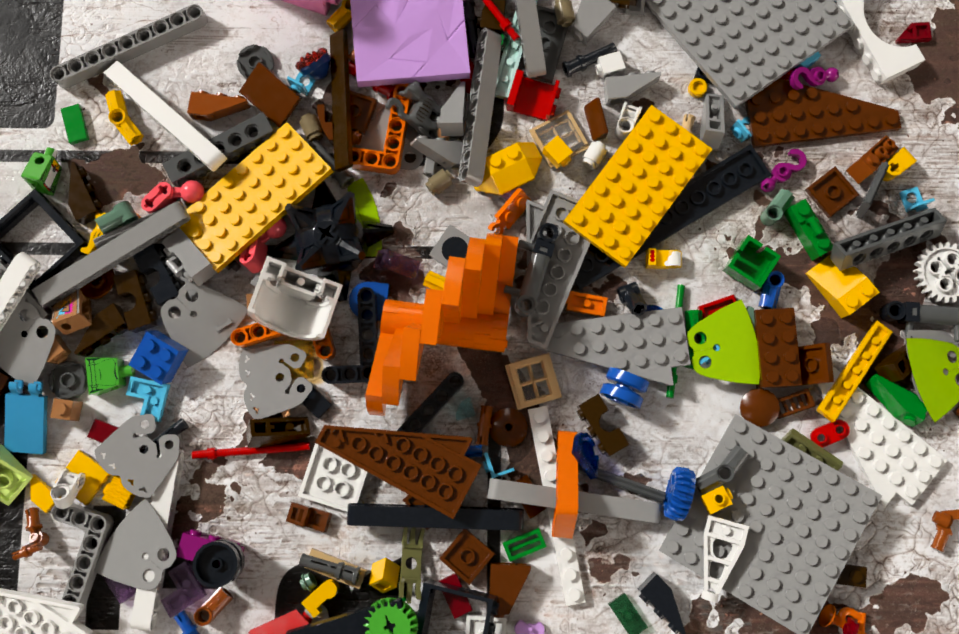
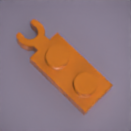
(510, 211)
(586, 304)

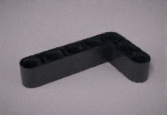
(364, 344)
(432, 400)

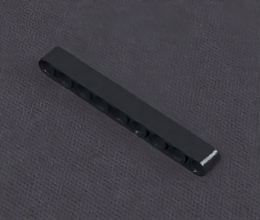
(427, 517)

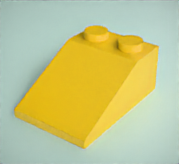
(842, 289)

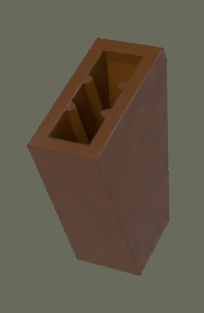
(506, 583)

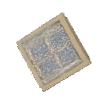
(565, 128)
(533, 381)

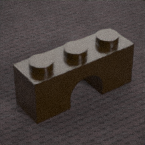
(142, 315)
(608, 441)

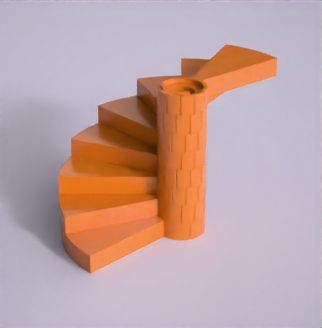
(465, 314)

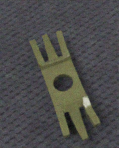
(408, 575)

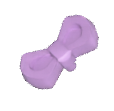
(522, 628)

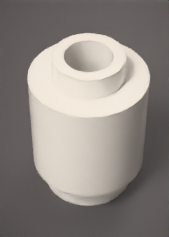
(594, 155)

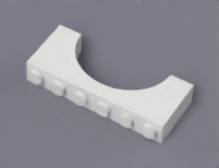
(881, 58)

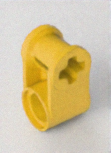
(899, 163)

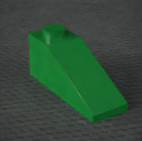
(897, 400)

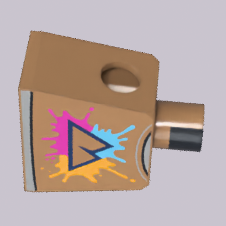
(72, 313)

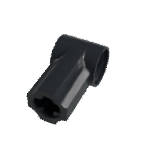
(632, 297)

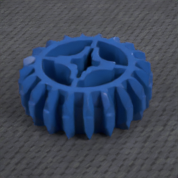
(679, 493)

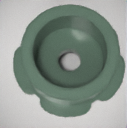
(308, 581)

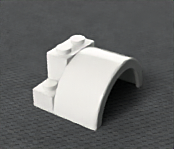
(290, 304)

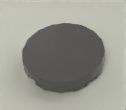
(250, 57)
(68, 380)

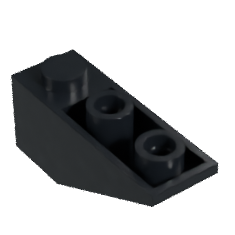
(660, 595)

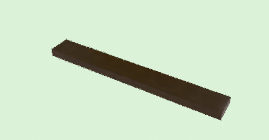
(341, 101)

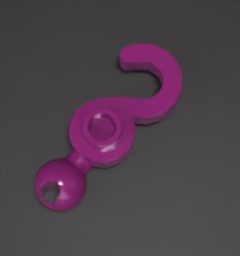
(814, 76)
(783, 171)

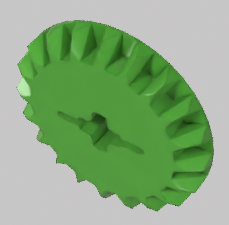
(403, 621)

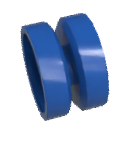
(623, 386)

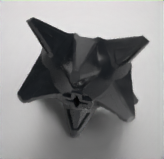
(329, 237)

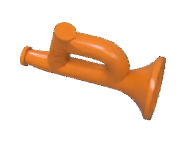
(829, 617)

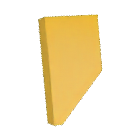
(41, 494)

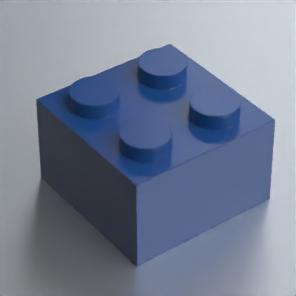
(158, 357)

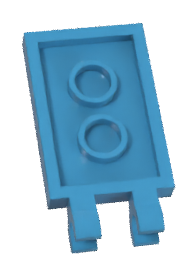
(26, 418)

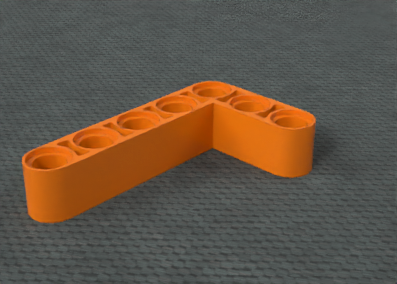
(392, 136)
(252, 339)
(566, 487)

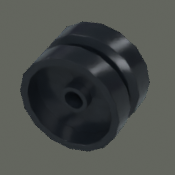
(206, 563)

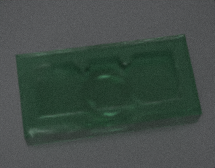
(627, 614)

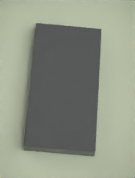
(552, 41)

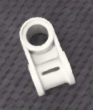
(628, 118)
(68, 485)

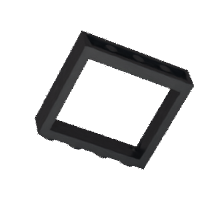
(20, 211)
(427, 599)

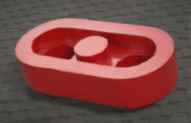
(830, 433)

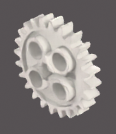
(931, 280)

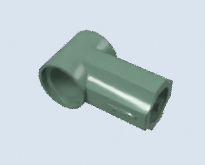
(777, 207)
(120, 215)

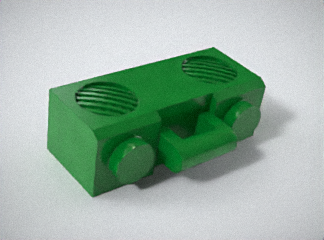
(808, 229)

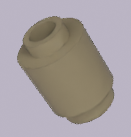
(564, 12)
(311, 127)
(439, 182)

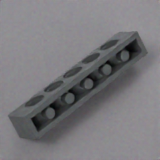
(225, 140)
(887, 239)

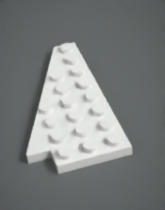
(886, 449)
(38, 614)

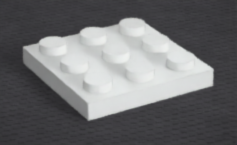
(332, 480)

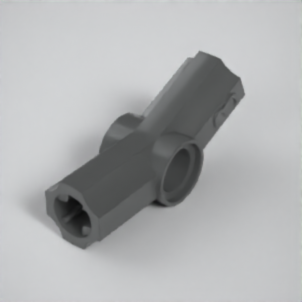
(732, 462)

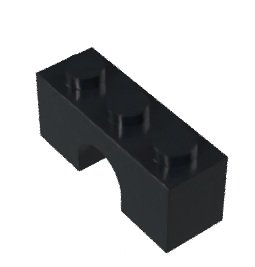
(153, 260)

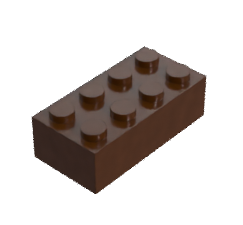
(777, 348)

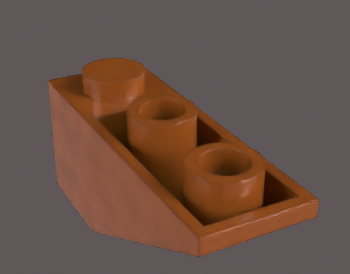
(213, 107)
(872, 159)

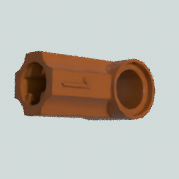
(214, 606)

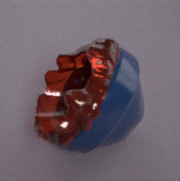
(315, 64)

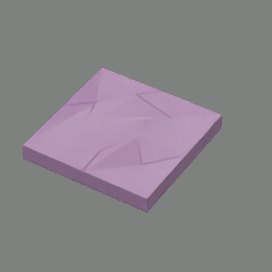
(409, 41)

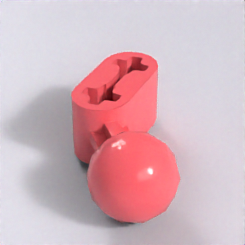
(190, 191)
(255, 255)

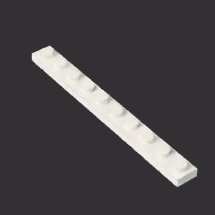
(564, 547)

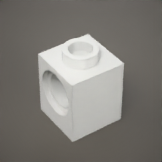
(609, 65)

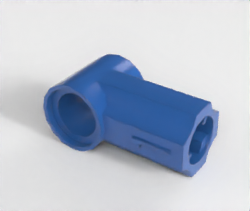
(771, 292)

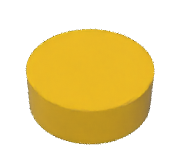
(697, 87)

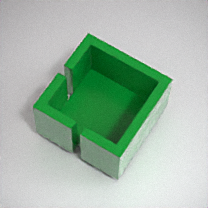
(749, 266)

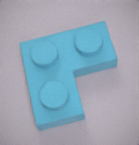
(152, 393)

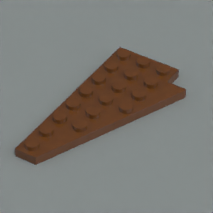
(810, 114)
(419, 464)

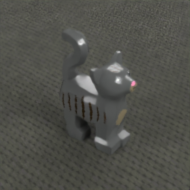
(421, 110)

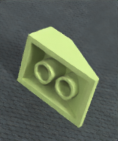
(12, 476)

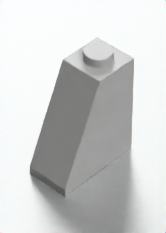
(591, 18)

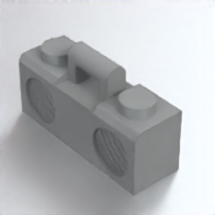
(194, 263)

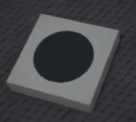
(451, 243)

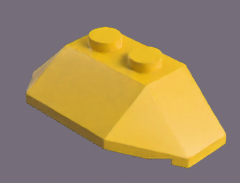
(510, 168)

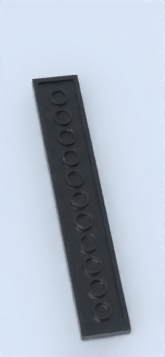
(695, 201)

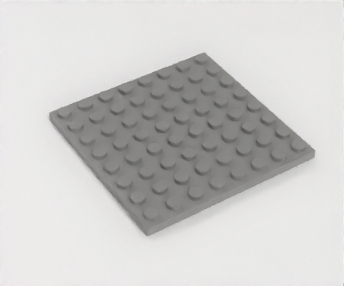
(750, 42)
(799, 523)

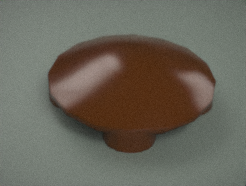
(759, 407)

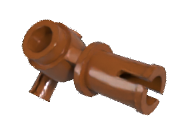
(943, 522)
(36, 539)

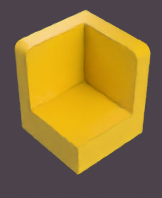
(384, 575)

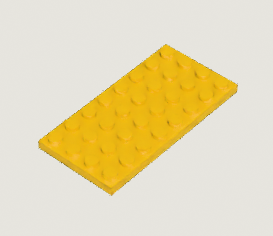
(637, 186)
(254, 196)

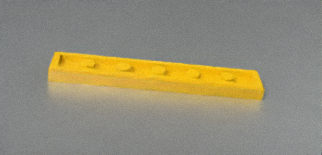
(854, 371)

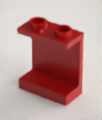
(532, 97)

